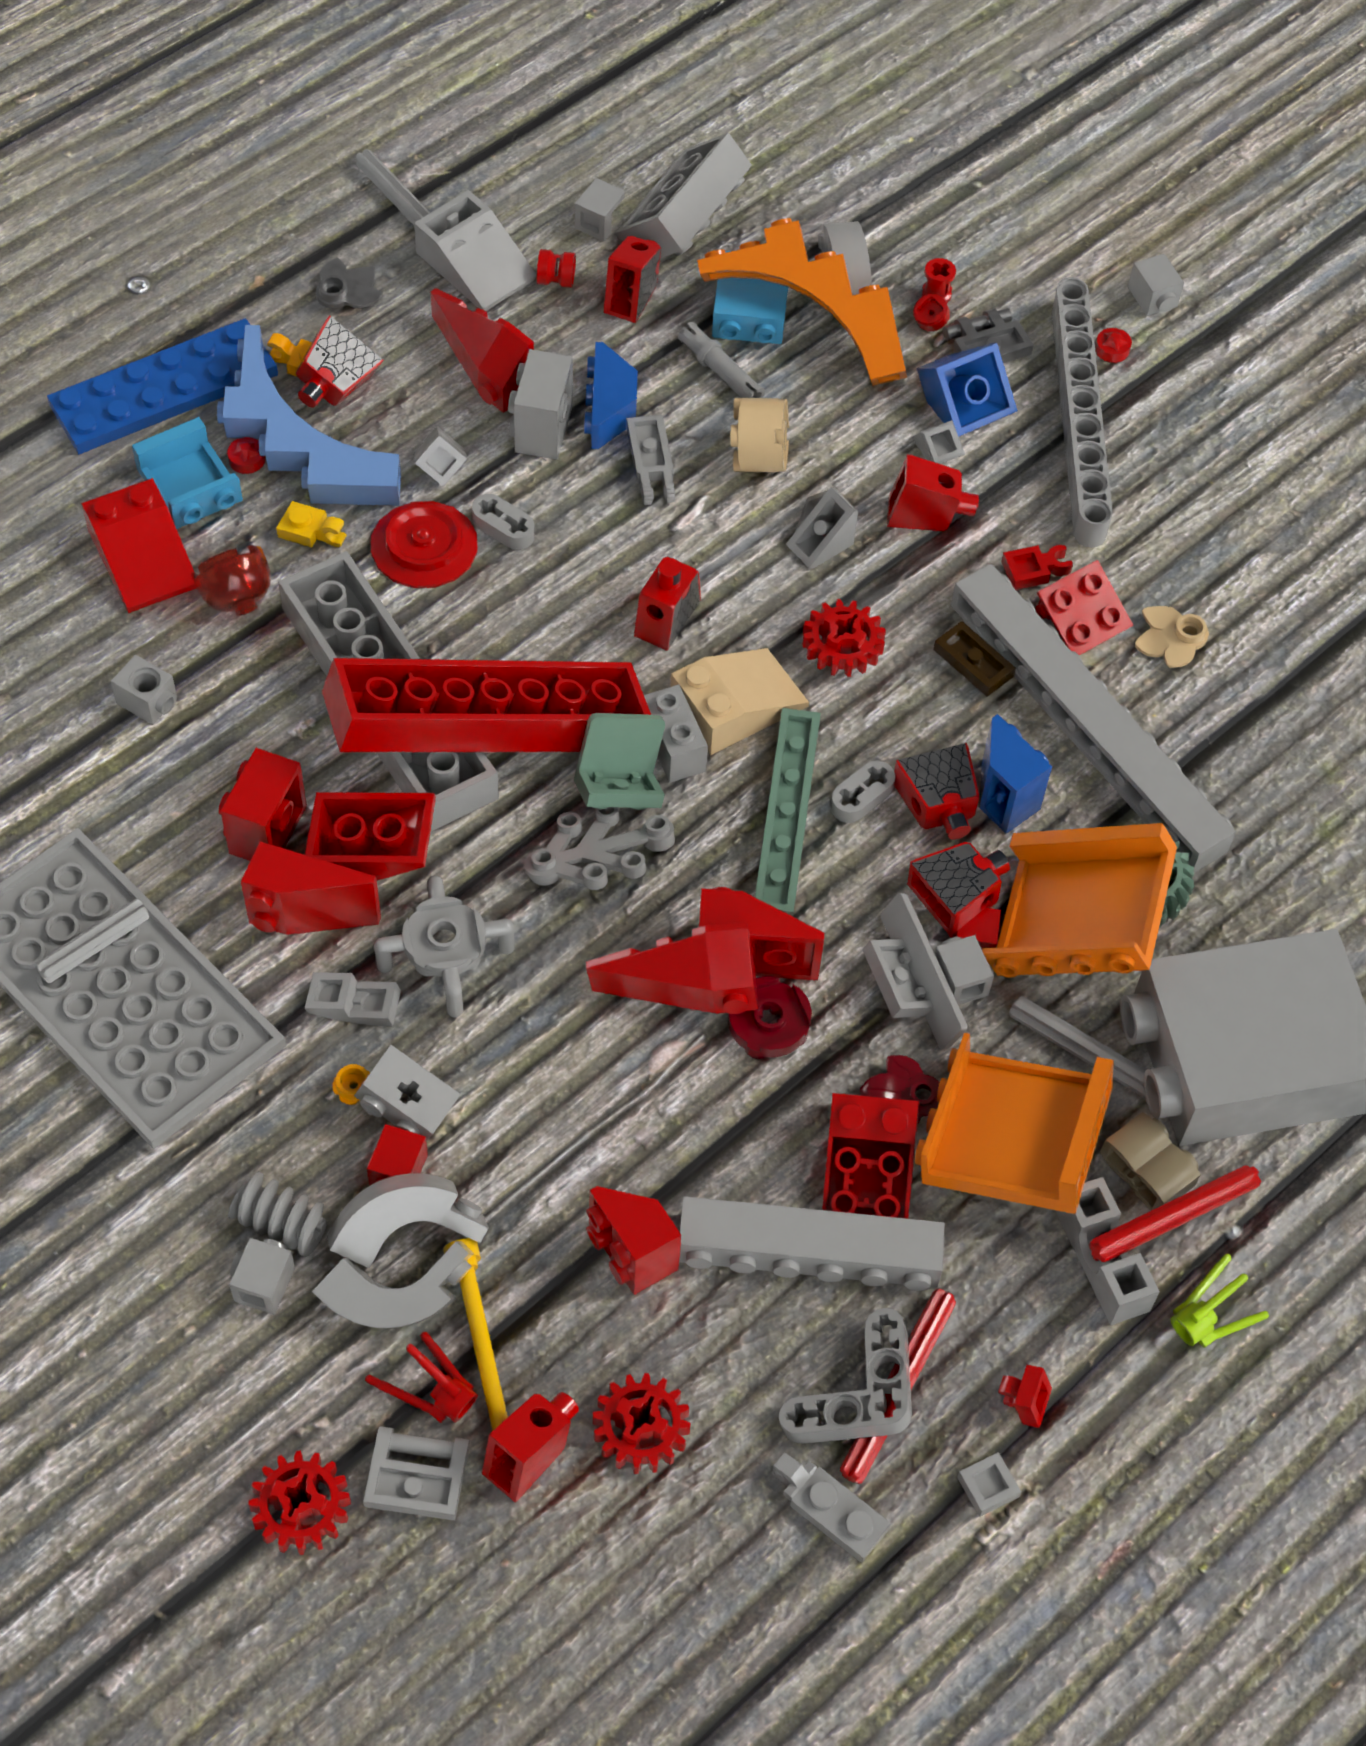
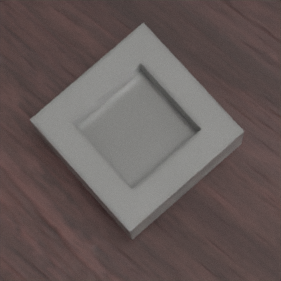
(989, 1484)

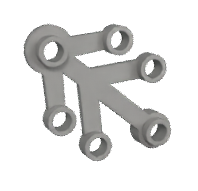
(552, 863)

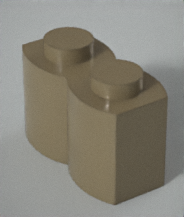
(1150, 1162)

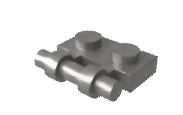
(1010, 337)

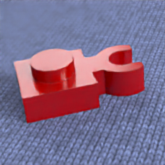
(1032, 568)

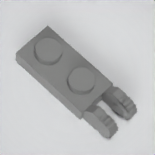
(651, 455)

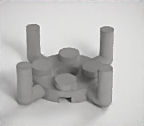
(444, 958)

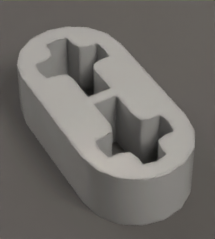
(506, 518)
(857, 786)

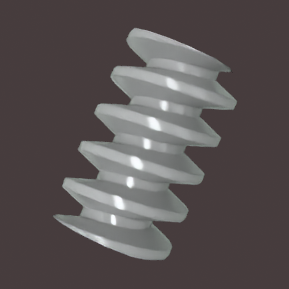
(278, 1214)

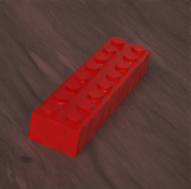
(473, 703)

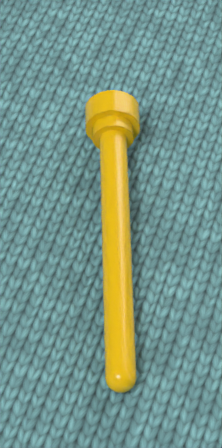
(480, 1337)

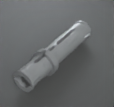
(711, 354)

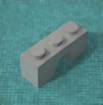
(1122, 1283)

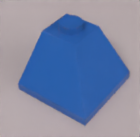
(968, 388)

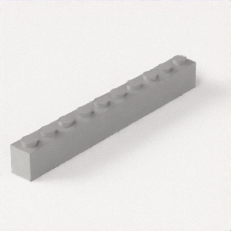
(1092, 716)

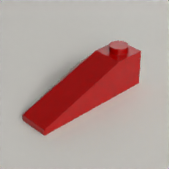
(484, 347)
(701, 973)

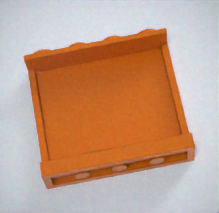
(1085, 901)
(1014, 1129)

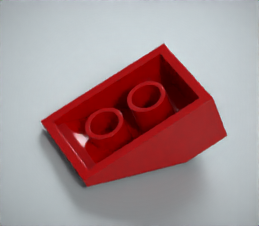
(139, 545)
(372, 831)
(306, 894)
(779, 941)

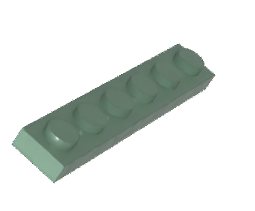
(787, 809)

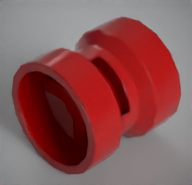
(548, 267)

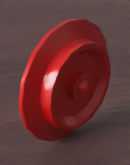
(424, 544)

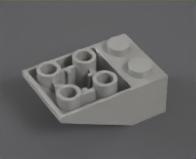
(472, 251)

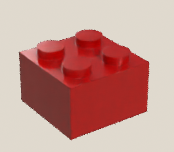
(263, 803)

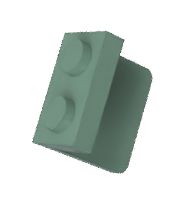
(620, 761)

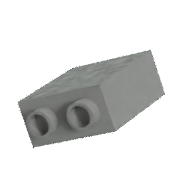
(1251, 1036)

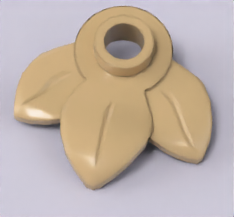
(1169, 635)

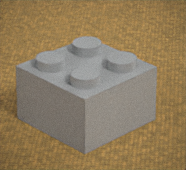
(541, 403)

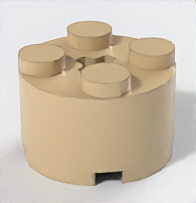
(760, 435)

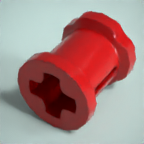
(939, 275)

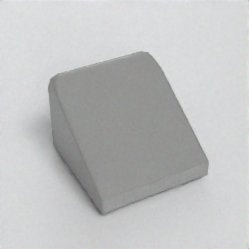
(939, 443)

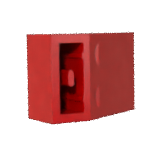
(870, 1155)

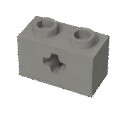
(683, 744)
(397, 1075)

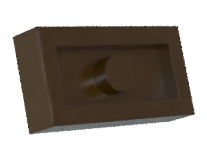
(974, 658)

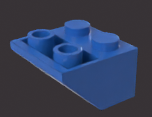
(1011, 776)

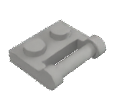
(414, 1486)

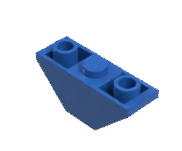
(611, 395)

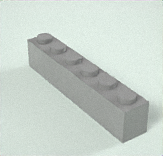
(811, 1243)

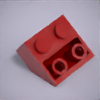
(634, 1235)

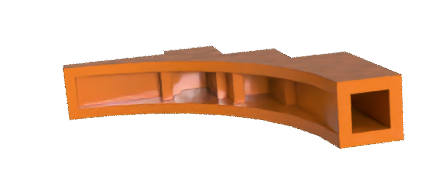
(825, 280)

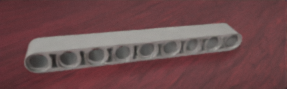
(1081, 413)

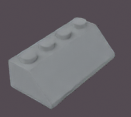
(688, 195)

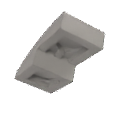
(352, 1001)

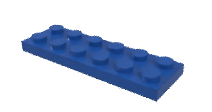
(151, 388)

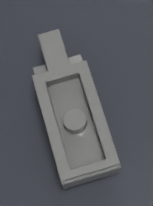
(831, 1506)

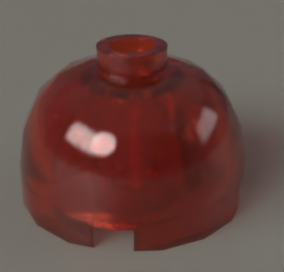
(234, 580)

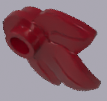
(902, 1081)

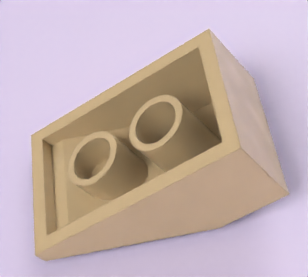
(737, 695)

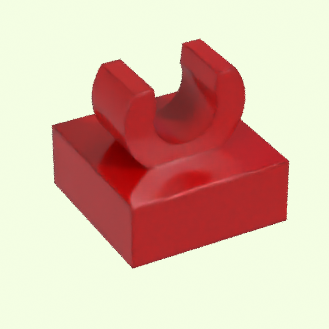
(1027, 1395)

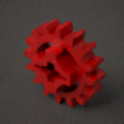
(843, 638)
(627, 1412)
(317, 1510)

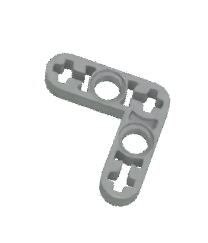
(868, 1403)

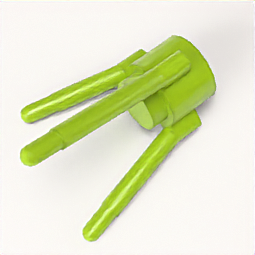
(1196, 1321)

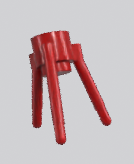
(452, 1393)

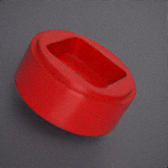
(931, 312)
(1113, 345)
(245, 456)

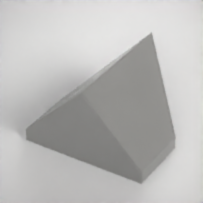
(824, 528)

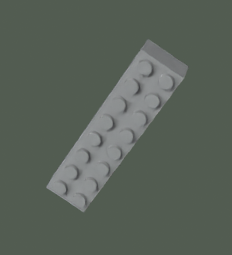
(345, 619)

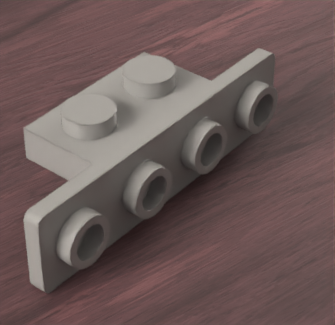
(912, 975)

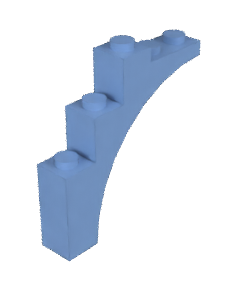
(328, 468)

